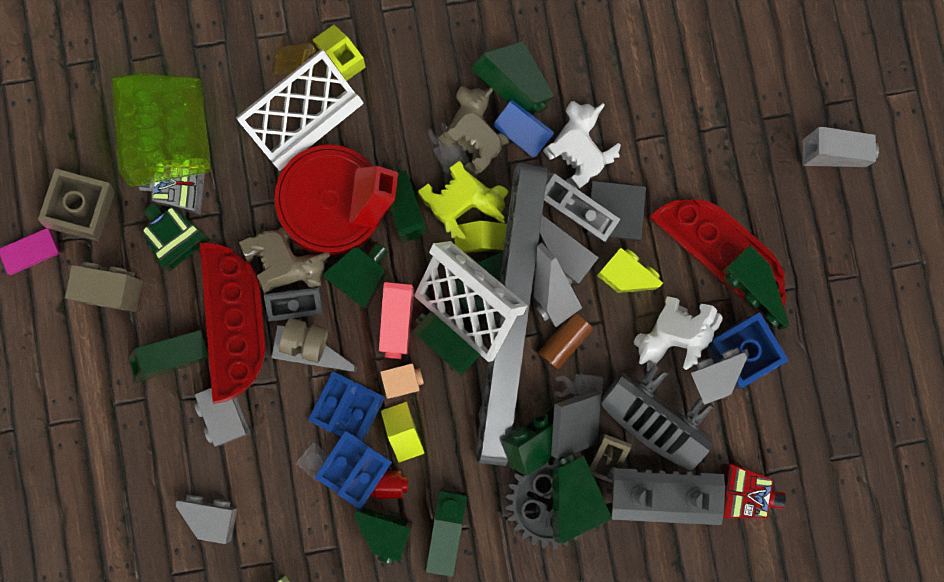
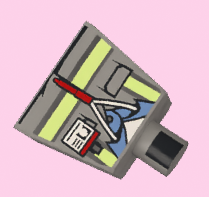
(180, 193)

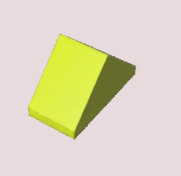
(482, 237)
(402, 432)

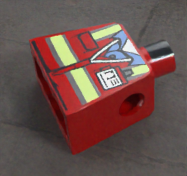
(749, 494)

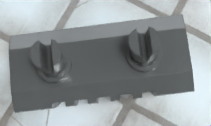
(657, 423)
(666, 496)

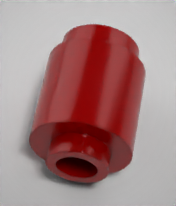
(391, 486)

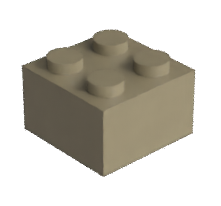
(76, 205)
(104, 288)

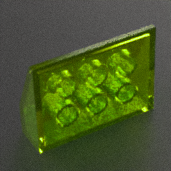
(159, 128)

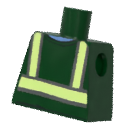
(172, 236)

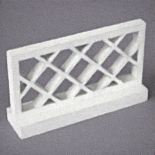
(312, 129)
(476, 280)

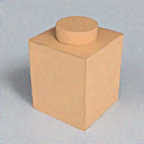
(401, 380)

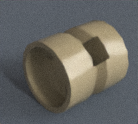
(303, 340)

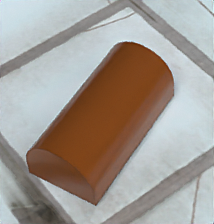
(565, 341)

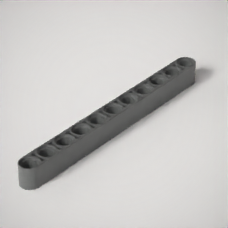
(517, 276)

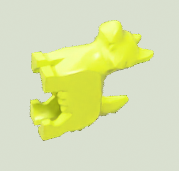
(460, 197)

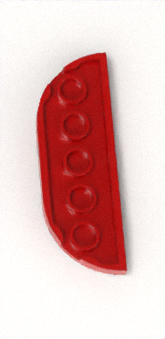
(713, 238)
(232, 321)

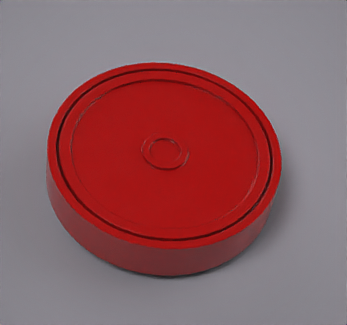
(316, 200)

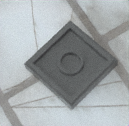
(625, 203)
(575, 424)

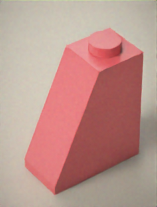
(396, 319)

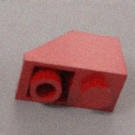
(372, 195)

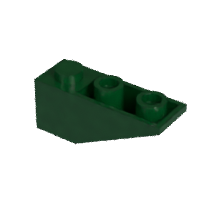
(756, 281)
(531, 444)

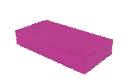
(29, 251)

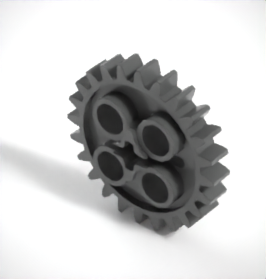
(539, 525)

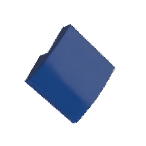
(346, 407)
(353, 469)

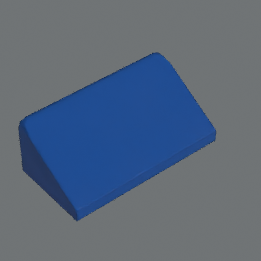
(523, 128)

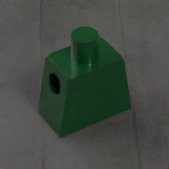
(359, 274)

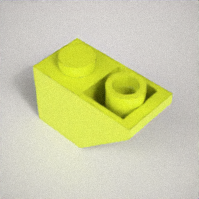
(340, 52)
(626, 274)

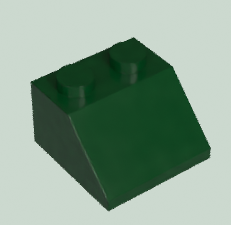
(383, 534)

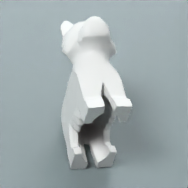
(578, 147)
(678, 329)

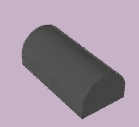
(294, 303)

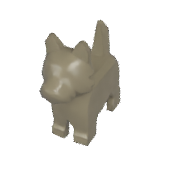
(472, 130)
(280, 262)

